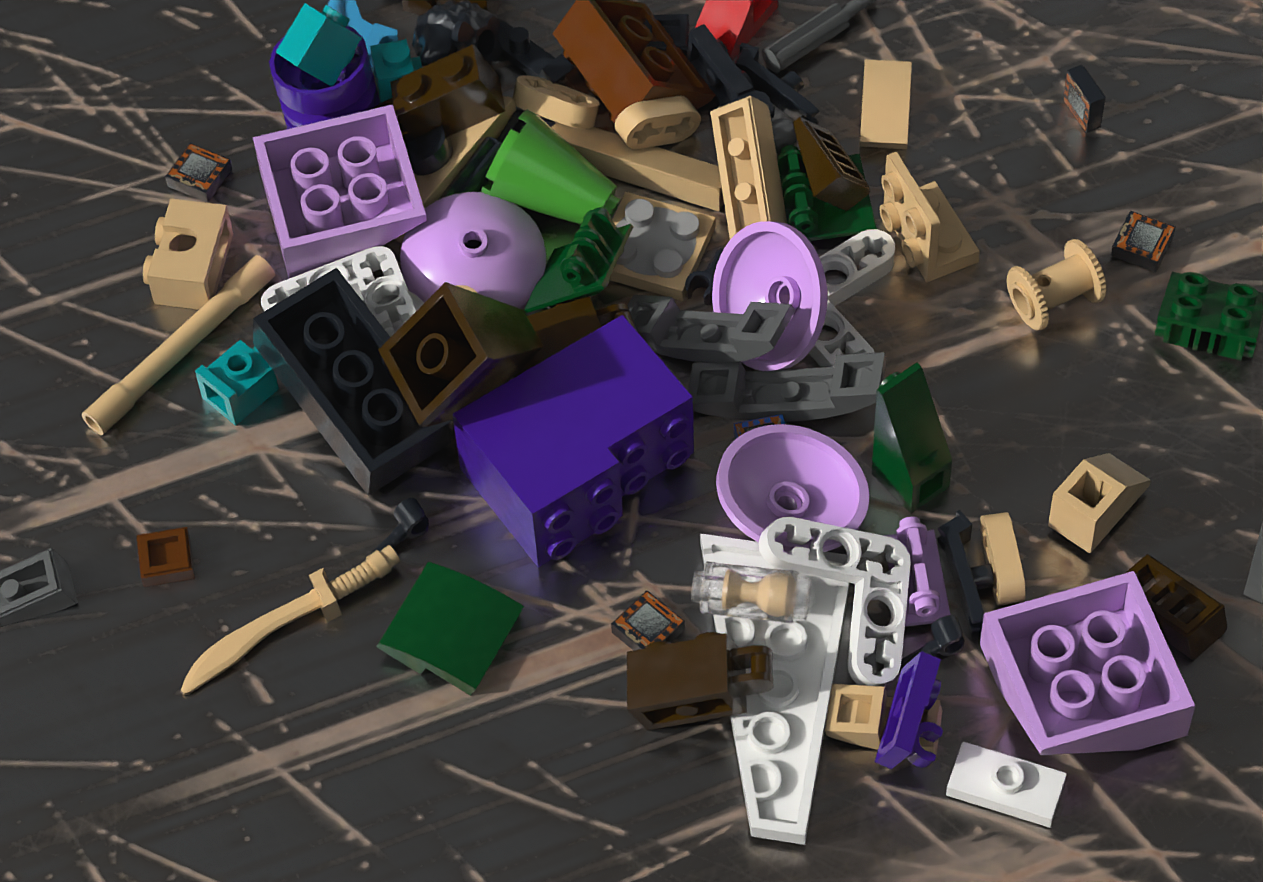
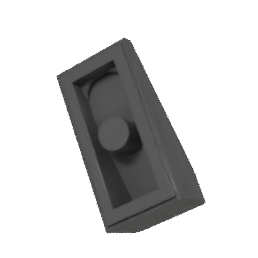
(35, 588)

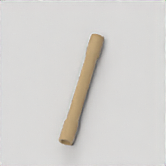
(122, 396)

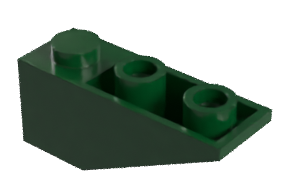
(909, 440)

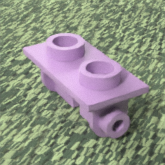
(926, 588)

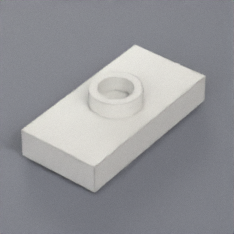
(1006, 784)

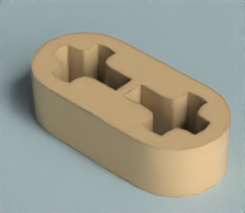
(556, 102)
(657, 122)
(1003, 557)

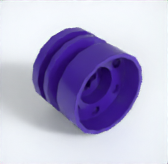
(310, 100)

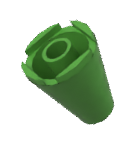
(548, 174)

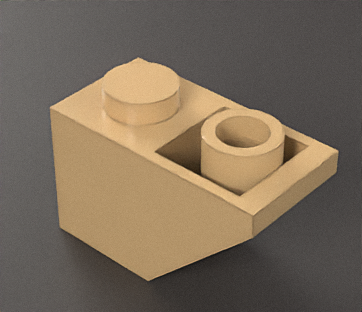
(1095, 499)

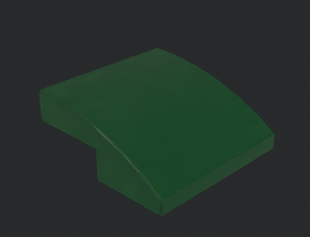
(450, 626)

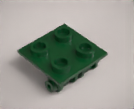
(811, 215)
(583, 264)
(1211, 307)

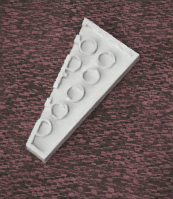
(784, 727)

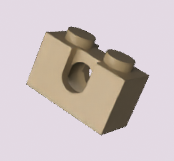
(190, 253)

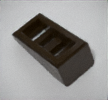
(829, 167)
(1198, 625)

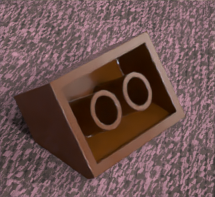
(612, 54)

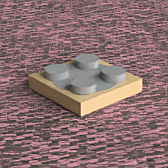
(662, 245)

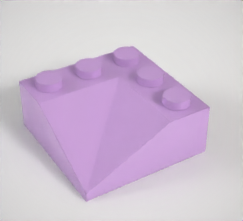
(338, 187)
(1088, 669)

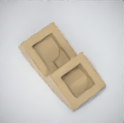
(885, 104)
(860, 714)

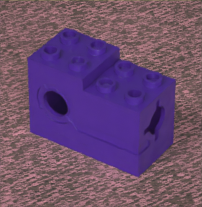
(575, 438)

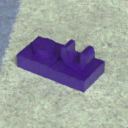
(914, 692)

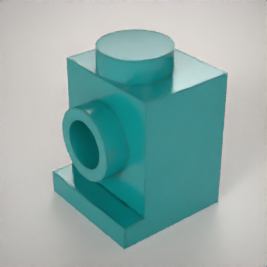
(391, 62)
(237, 382)

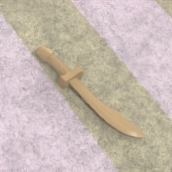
(324, 595)

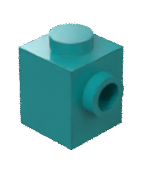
(319, 43)

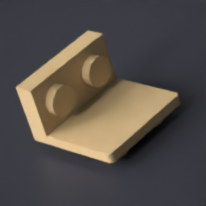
(925, 223)

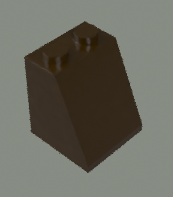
(457, 351)

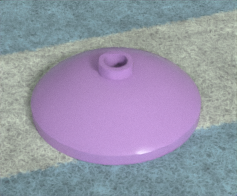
(774, 266)
(501, 268)
(793, 471)

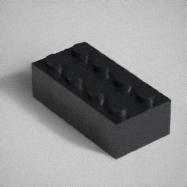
(330, 361)

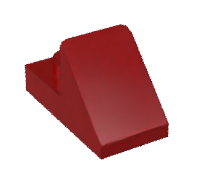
(735, 20)

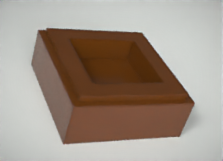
(165, 557)

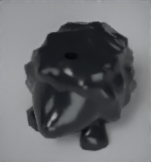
(453, 28)

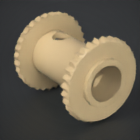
(1056, 284)

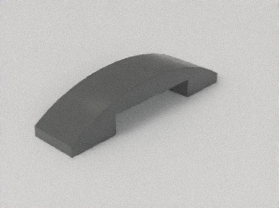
(709, 335)
(796, 393)

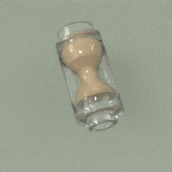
(778, 595)

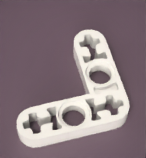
(871, 268)
(358, 272)
(868, 581)

